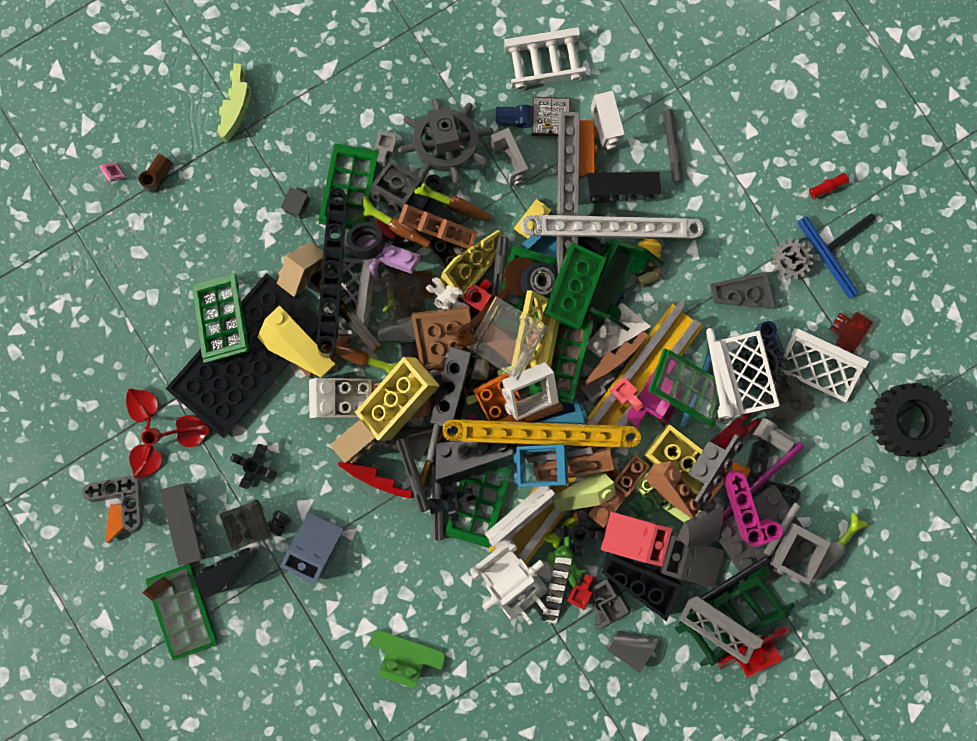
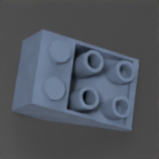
(312, 548)

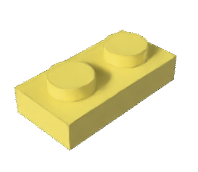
(536, 208)

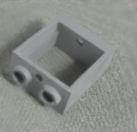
(785, 545)

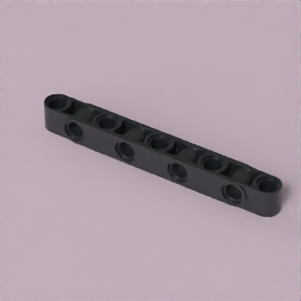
(331, 285)

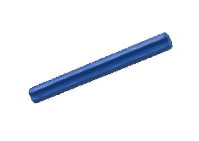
(827, 256)

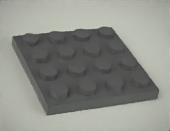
(771, 506)

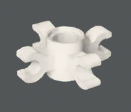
(447, 296)

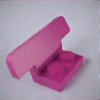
(652, 405)

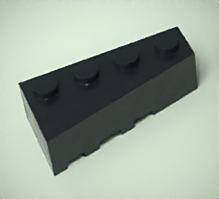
(618, 187)
(464, 459)
(643, 583)

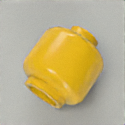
(651, 245)

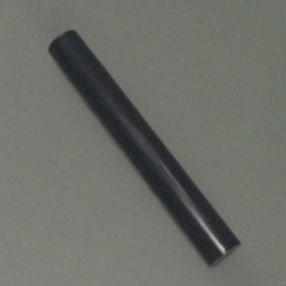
(852, 231)

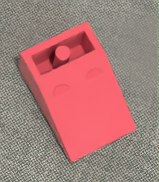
(636, 539)

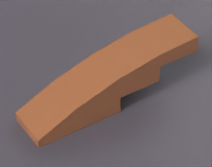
(437, 226)
(611, 361)

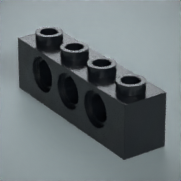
(461, 380)

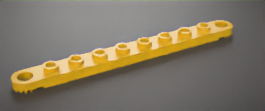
(541, 433)

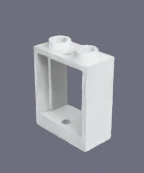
(607, 120)
(533, 403)

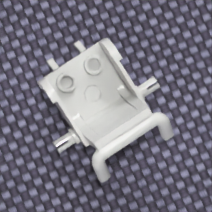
(510, 581)

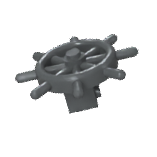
(446, 138)

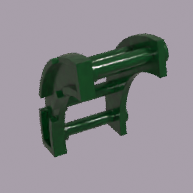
(723, 599)

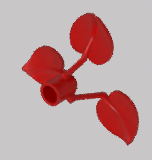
(142, 457)

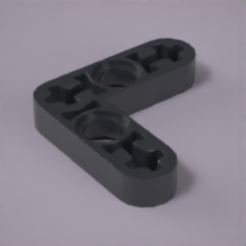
(786, 488)

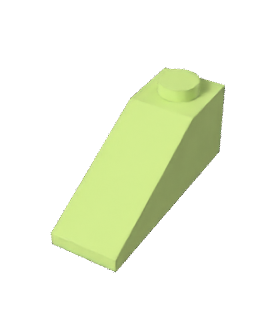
(586, 493)

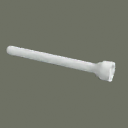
(725, 410)

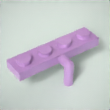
(390, 256)

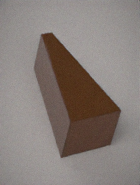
(158, 588)

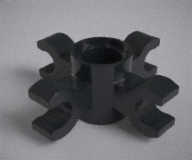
(257, 457)
(451, 501)
(569, 531)

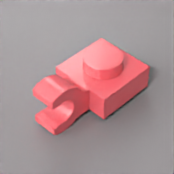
(626, 392)

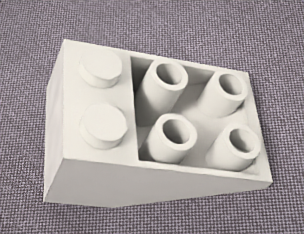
(337, 397)

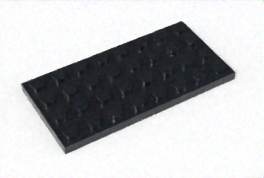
(230, 386)

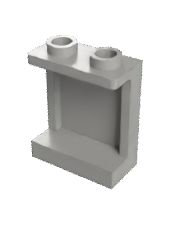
(505, 140)

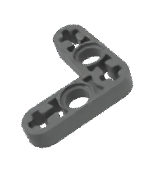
(123, 493)

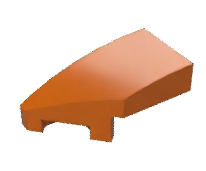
(114, 522)

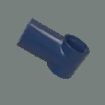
(519, 116)
(772, 335)

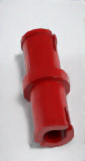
(828, 186)

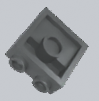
(395, 186)

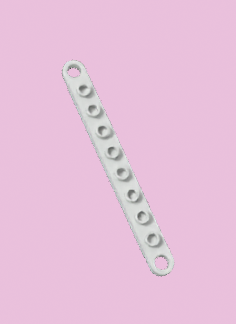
(611, 227)

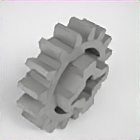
(789, 267)

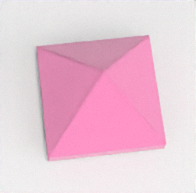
(112, 172)

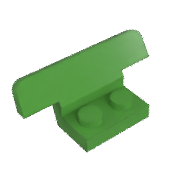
(404, 658)

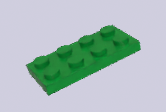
(574, 286)

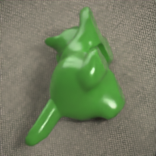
(565, 551)

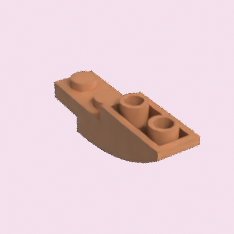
(624, 484)

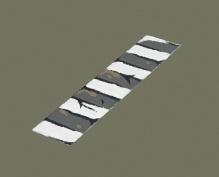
(556, 589)

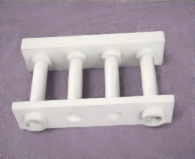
(549, 40)

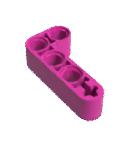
(747, 506)

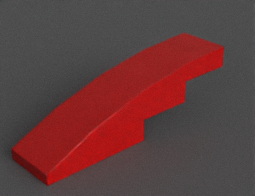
(369, 476)

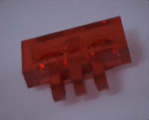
(850, 330)

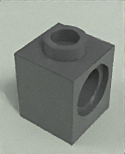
(296, 202)

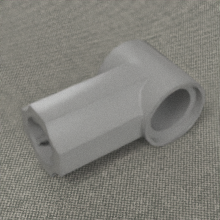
(771, 434)

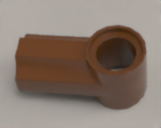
(157, 172)

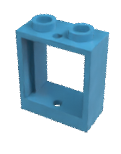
(570, 414)
(562, 466)

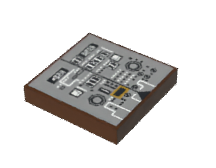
(546, 115)

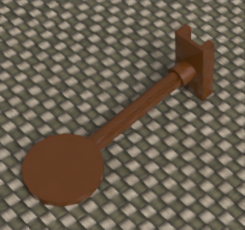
(511, 277)

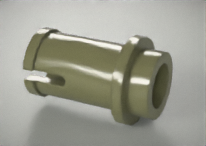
(649, 277)

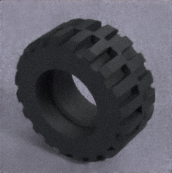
(935, 415)

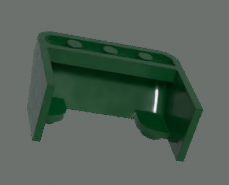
(620, 263)

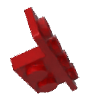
(761, 658)

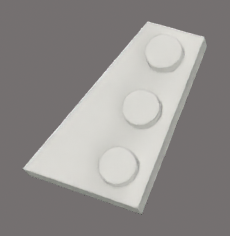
(611, 337)

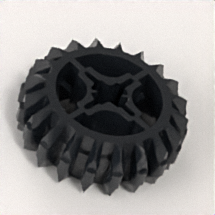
(769, 349)

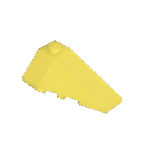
(471, 264)
(290, 341)

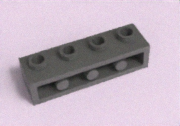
(183, 524)

